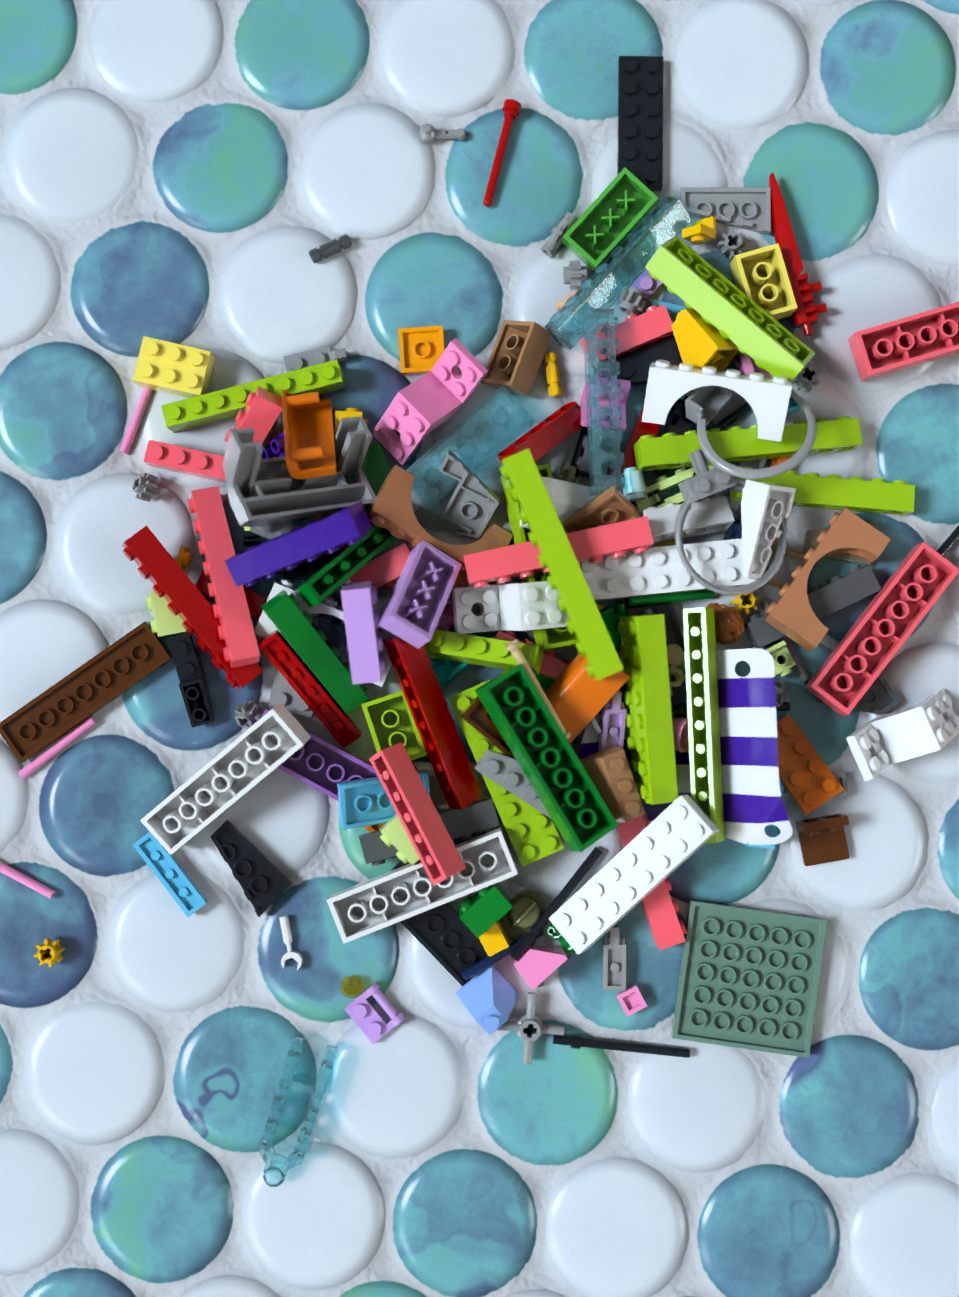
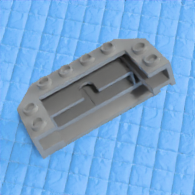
(267, 494)

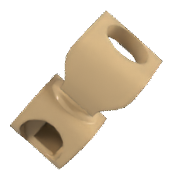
(675, 657)

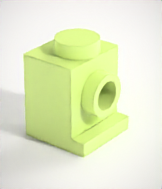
(780, 649)

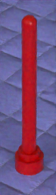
(511, 110)

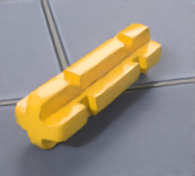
(552, 374)

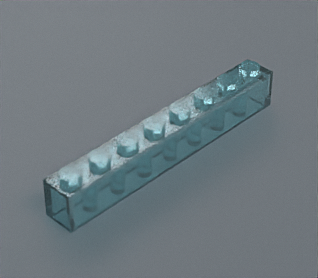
(619, 270)

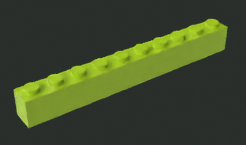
(743, 445)
(561, 564)
(703, 715)

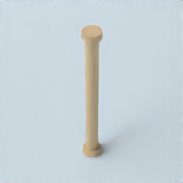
(513, 646)

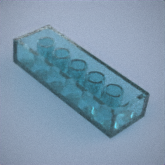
(473, 441)

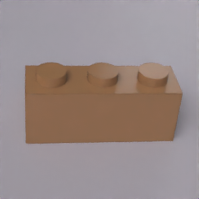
(517, 356)
(614, 782)

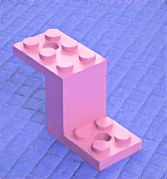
(429, 401)

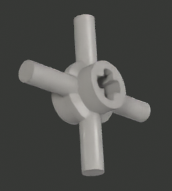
(537, 1030)

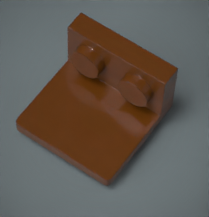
(823, 839)

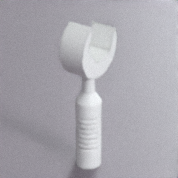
(287, 938)

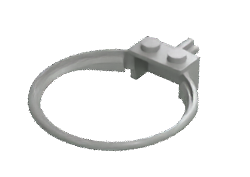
(707, 401)
(703, 485)

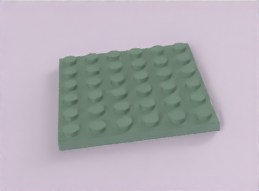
(749, 978)

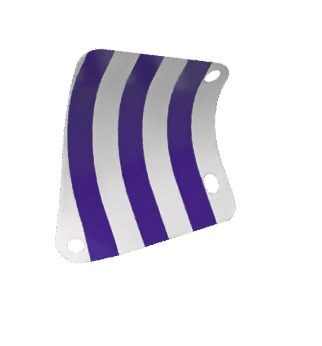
(746, 745)

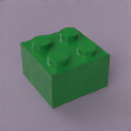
(484, 909)

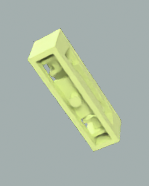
(663, 484)

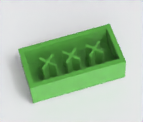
(610, 219)

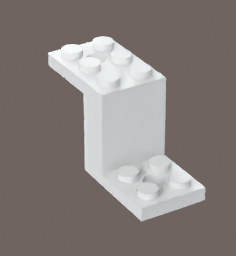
(507, 608)
(904, 734)

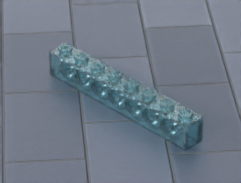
(604, 321)

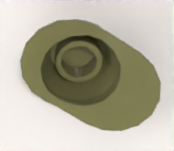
(526, 911)

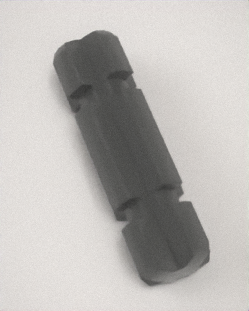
(330, 248)

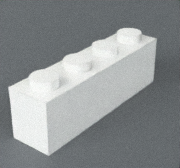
(703, 518)

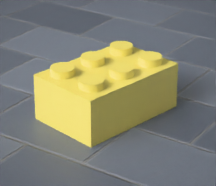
(765, 280)
(173, 368)

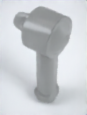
(428, 134)

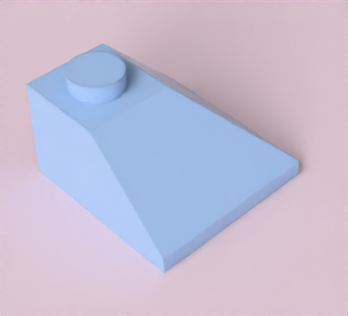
(489, 998)

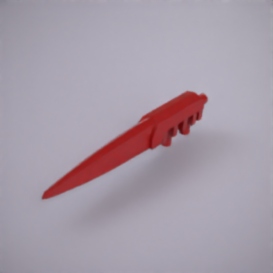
(806, 312)

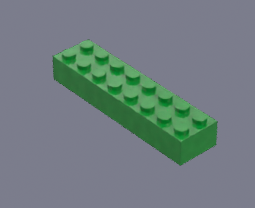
(546, 758)

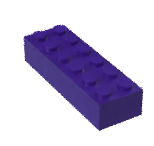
(299, 545)

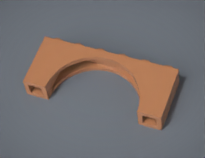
(394, 512)
(793, 611)

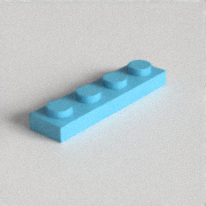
(170, 874)

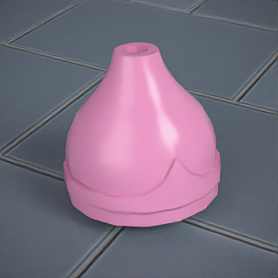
(680, 734)

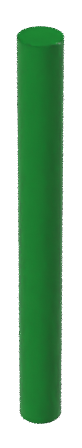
(671, 597)

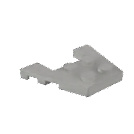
(467, 508)

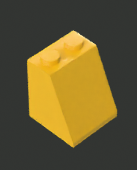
(700, 342)

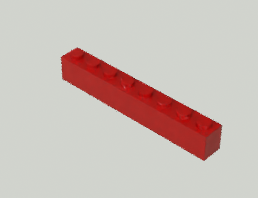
(184, 601)
(434, 722)

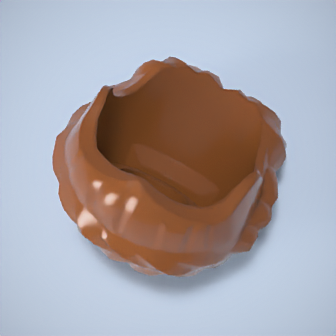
(728, 624)

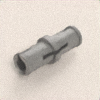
(557, 233)

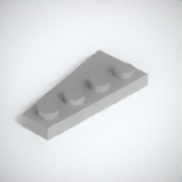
(732, 206)
(510, 776)

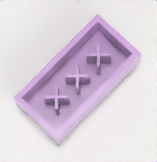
(420, 594)
(362, 633)

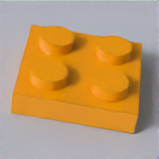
(420, 348)

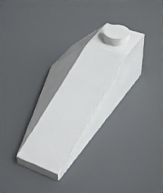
(566, 497)
(761, 515)

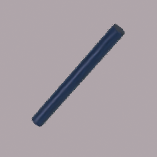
(490, 960)

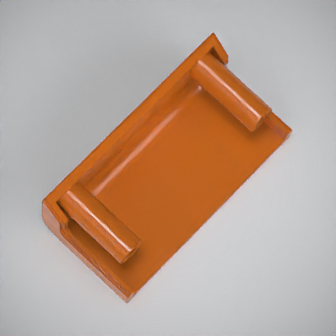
(308, 435)
(580, 698)

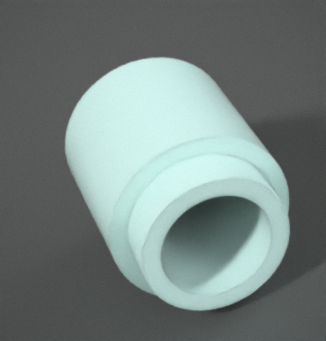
(634, 484)

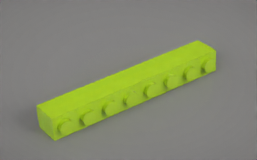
(229, 401)
(839, 493)

